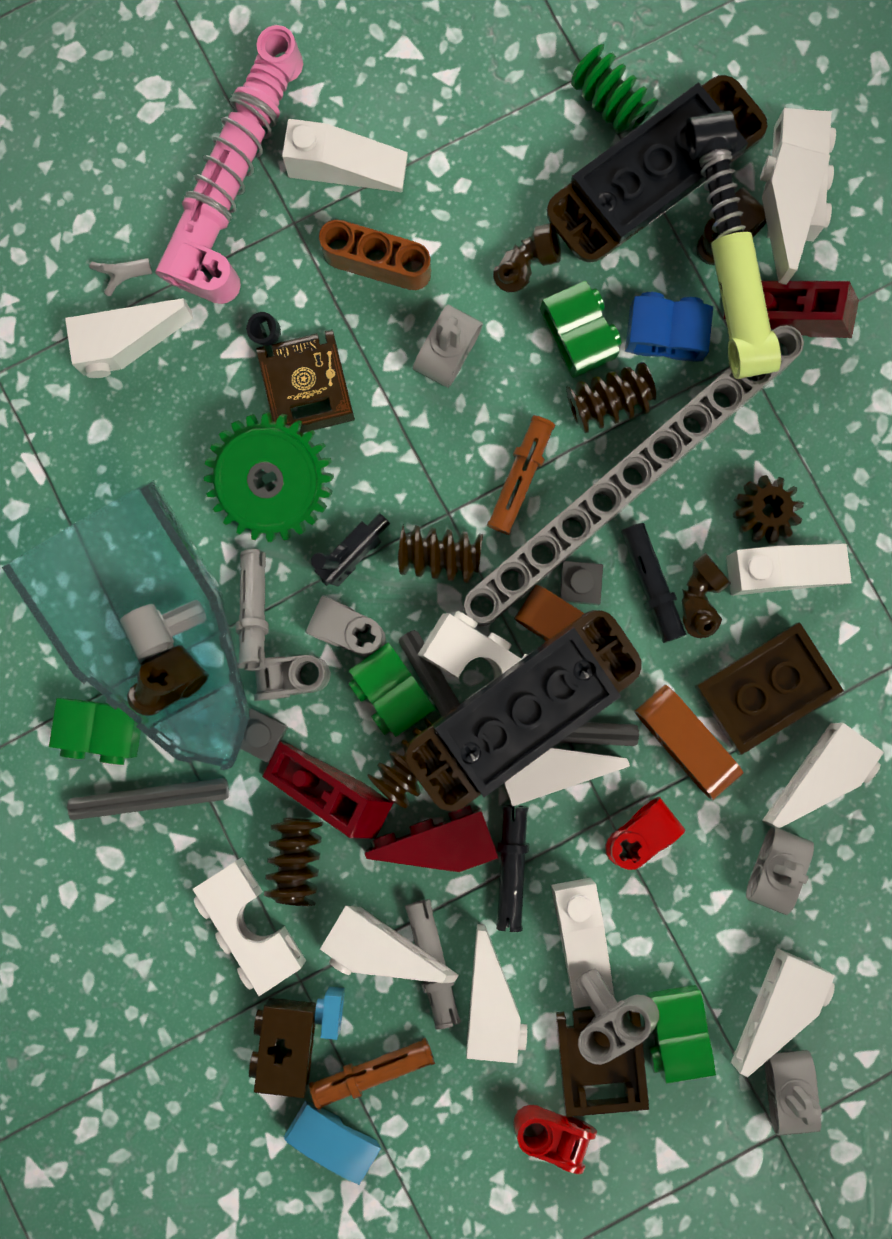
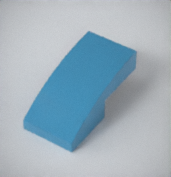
(331, 1144)

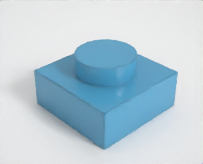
(330, 1012)

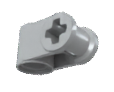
(340, 626)
(283, 677)

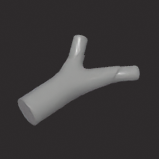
(122, 271)

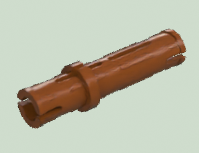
(538, 432)
(371, 1073)

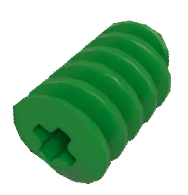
(610, 92)

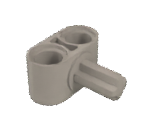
(447, 346)
(152, 633)
(780, 870)
(612, 1020)
(793, 1093)

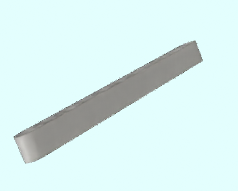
(621, 493)

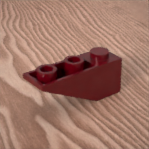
(447, 846)

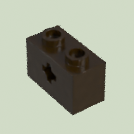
(279, 1072)

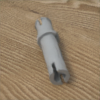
(252, 621)
(427, 938)

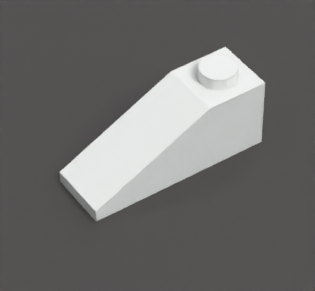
(341, 157)
(789, 202)
(120, 336)
(787, 568)
(831, 769)
(557, 771)
(581, 933)
(370, 947)
(784, 1007)
(493, 1014)

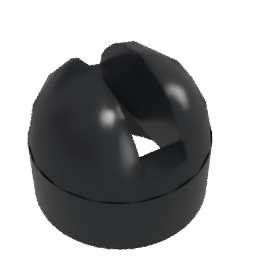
(257, 332)

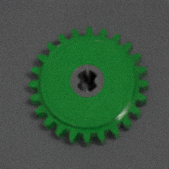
(272, 448)

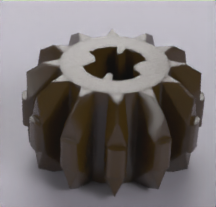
(779, 520)

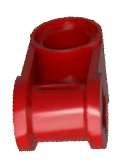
(649, 829)
(560, 1142)

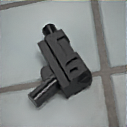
(339, 564)

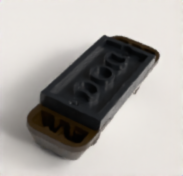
(647, 171)
(524, 711)

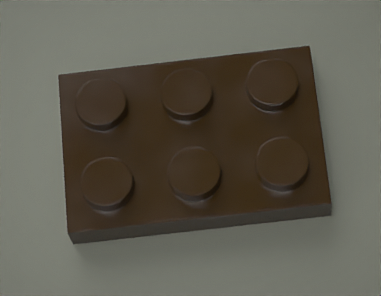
(769, 688)

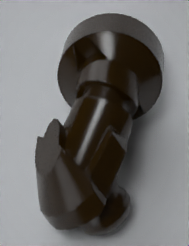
(515, 267)
(699, 614)

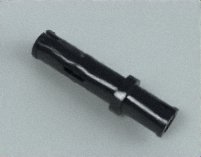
(653, 582)
(512, 867)

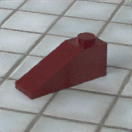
(812, 307)
(328, 792)

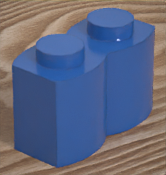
(669, 327)

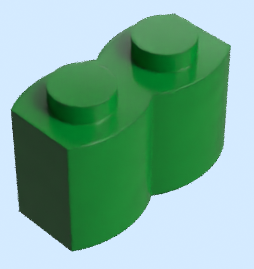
(580, 329)
(391, 691)
(94, 729)
(681, 1036)

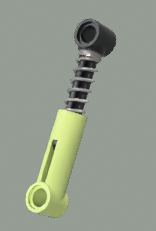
(752, 344)

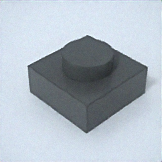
(581, 582)
(262, 735)

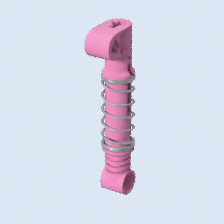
(210, 202)

